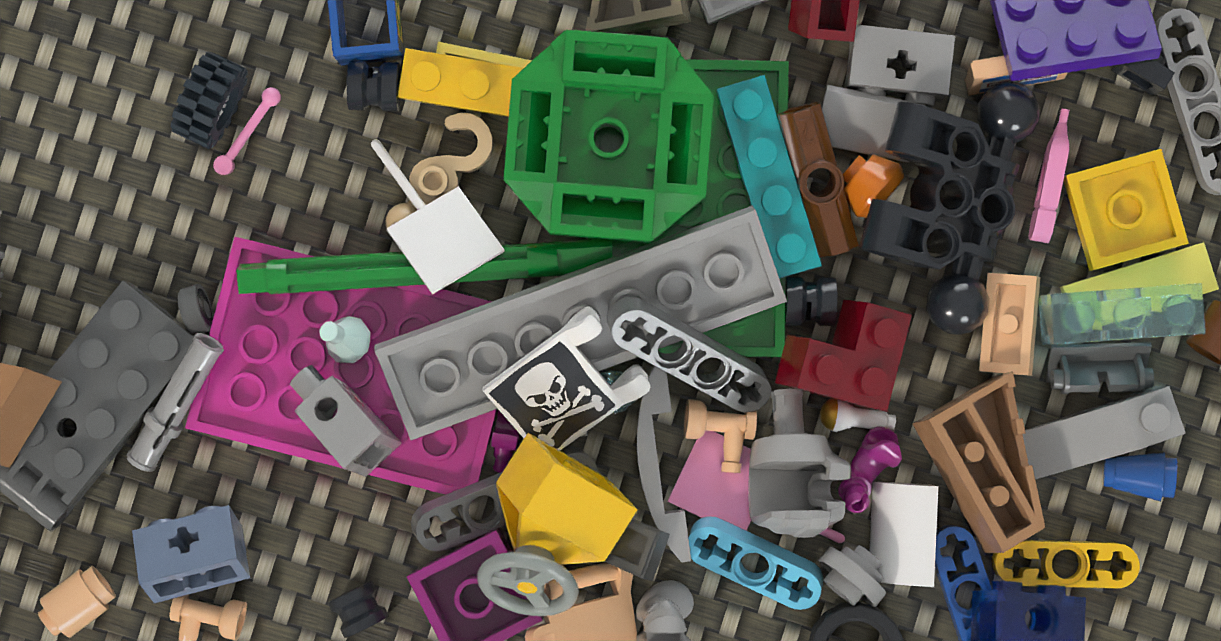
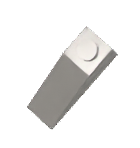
(1103, 431)

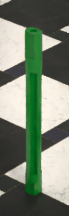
(394, 269)

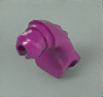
(875, 454)

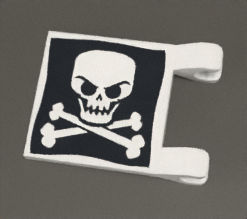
(558, 390)

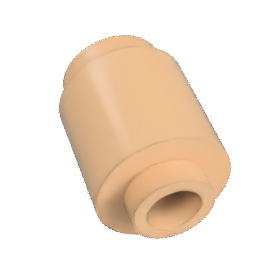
(76, 602)

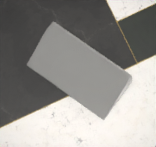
(859, 120)

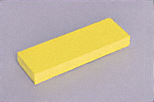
(1178, 267)

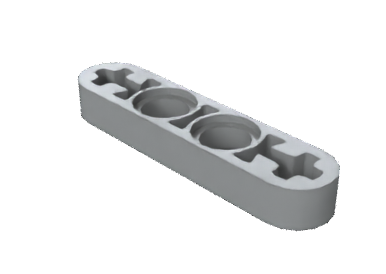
(1190, 104)

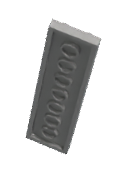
(695, 276)

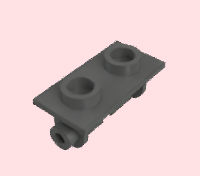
(1085, 365)

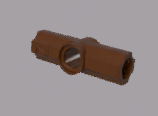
(810, 149)

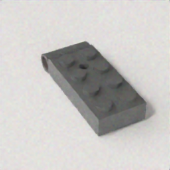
(107, 386)

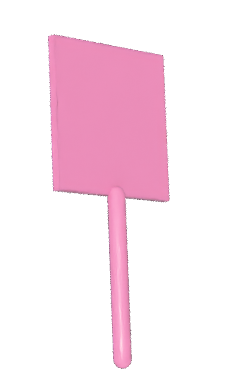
(724, 495)

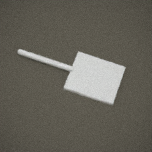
(440, 237)

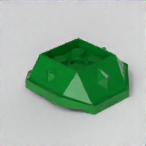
(599, 83)

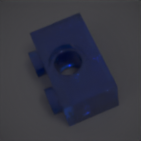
(1002, 612)

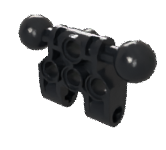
(956, 226)

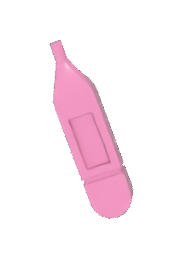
(1050, 182)

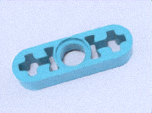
(793, 564)

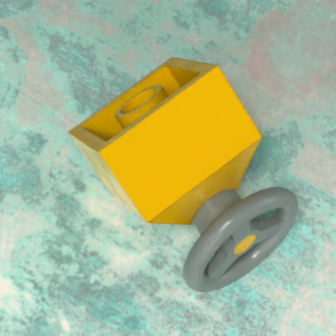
(554, 517)

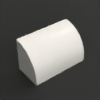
(904, 532)

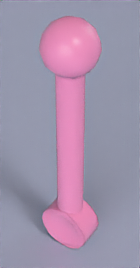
(224, 164)

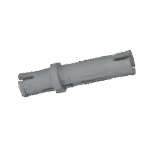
(165, 419)

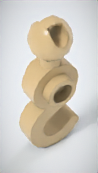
(438, 174)

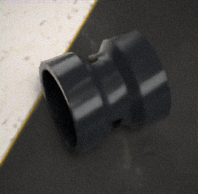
(373, 86)
(811, 301)

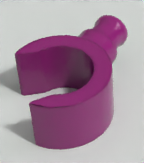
(504, 442)

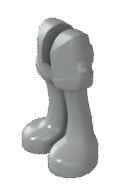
(664, 611)

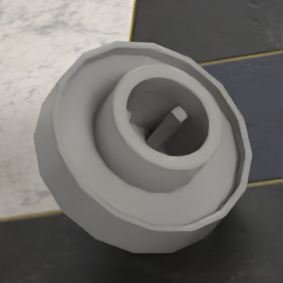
(853, 574)

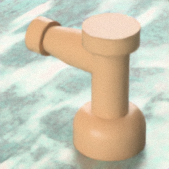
(735, 429)
(191, 613)

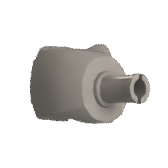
(794, 474)

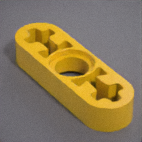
(1101, 578)

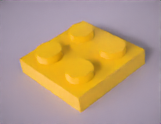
(1125, 209)

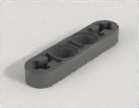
(686, 359)
(451, 532)

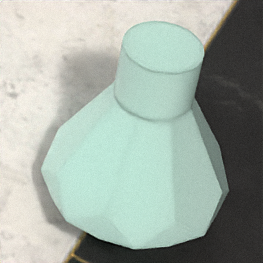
(346, 339)

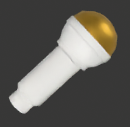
(840, 415)

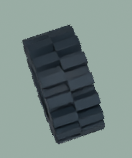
(209, 100)

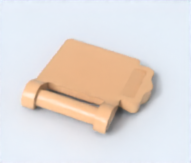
(593, 620)

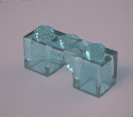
(1122, 314)

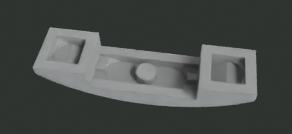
(671, 521)

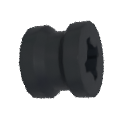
(358, 609)

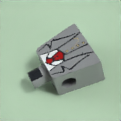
(355, 433)

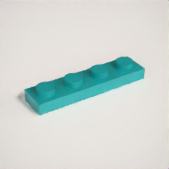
(768, 174)

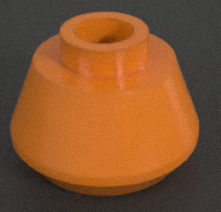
(870, 181)

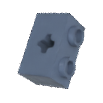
(190, 553)

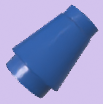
(1142, 475)

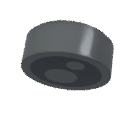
(195, 309)

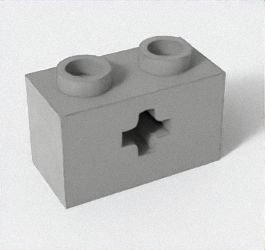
(925, 53)

